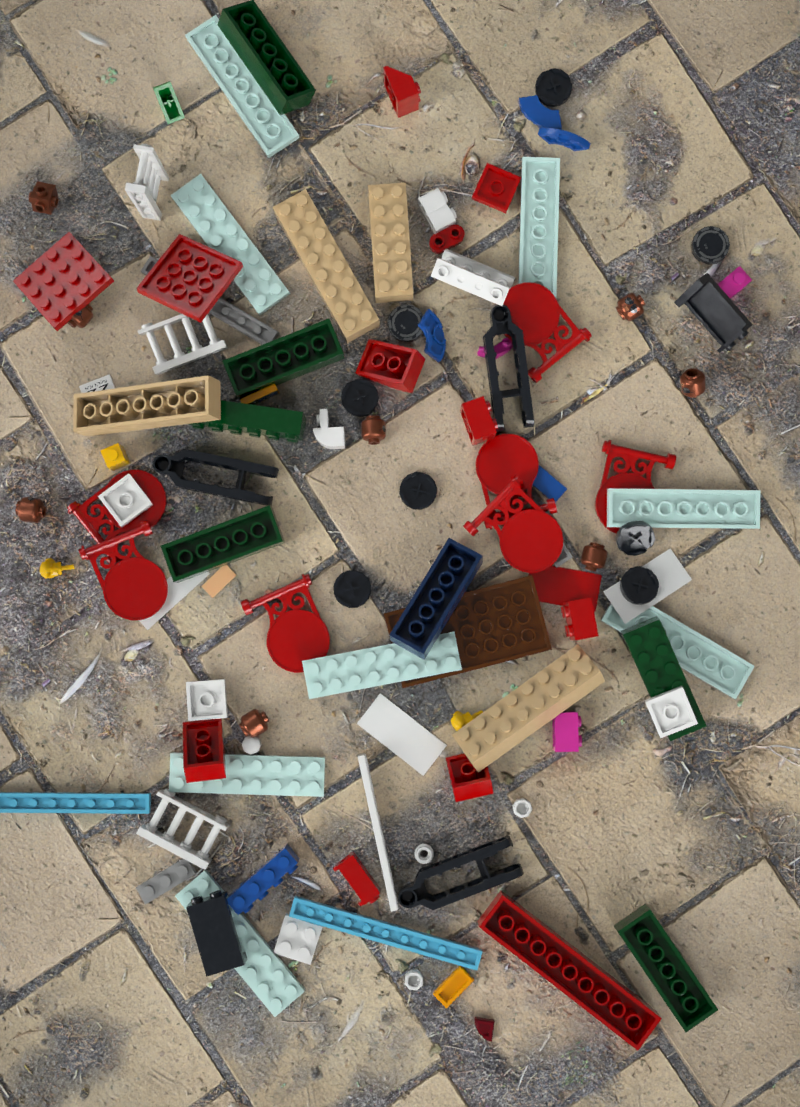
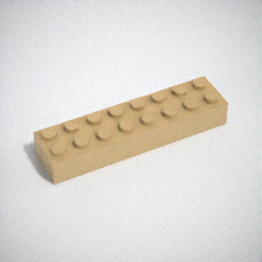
(326, 266)
(147, 406)
(528, 708)

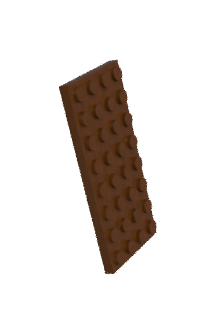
(492, 626)

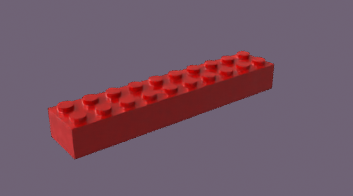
(569, 970)

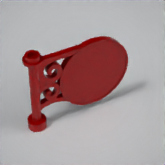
(538, 314)
(506, 457)
(626, 480)
(151, 487)
(529, 537)
(134, 585)
(295, 633)

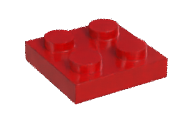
(496, 188)

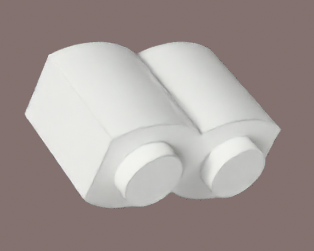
(436, 210)

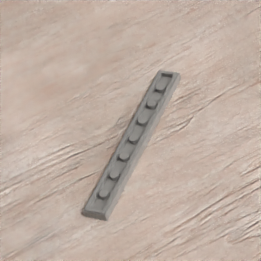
(233, 316)

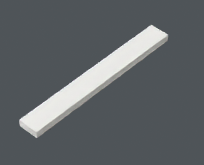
(378, 832)

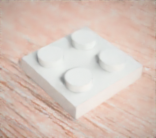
(125, 500)
(206, 699)
(671, 711)
(297, 939)

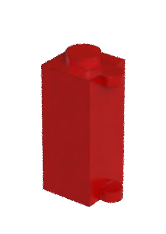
(359, 879)

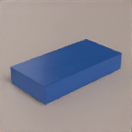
(548, 485)

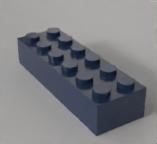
(436, 598)

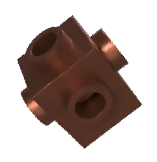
(44, 198)

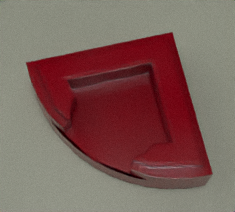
(485, 1027)

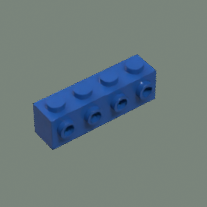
(259, 882)

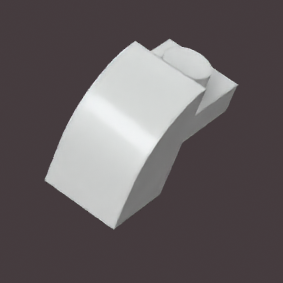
(328, 436)

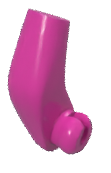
(500, 349)

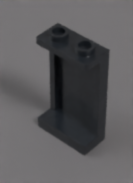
(715, 312)
(215, 933)

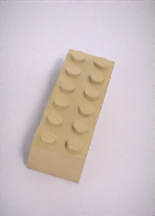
(390, 242)

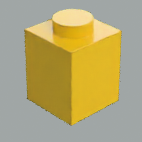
(115, 457)

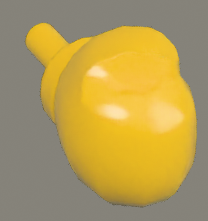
(51, 569)
(460, 719)

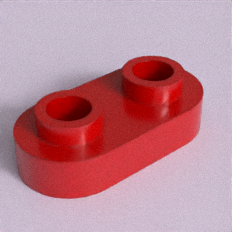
(448, 240)

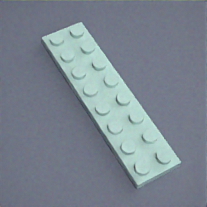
(266, 125)
(539, 221)
(226, 236)
(684, 508)
(693, 651)
(378, 667)
(256, 776)
(263, 969)

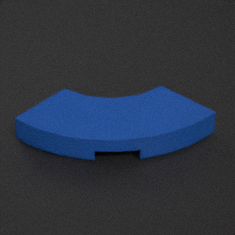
(538, 114)
(564, 138)
(434, 335)

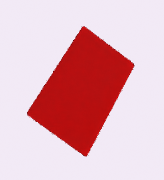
(565, 585)

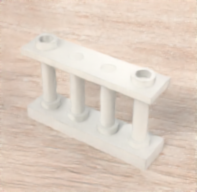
(146, 187)
(473, 277)
(180, 357)
(167, 839)

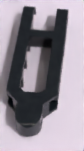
(502, 324)
(174, 466)
(416, 893)

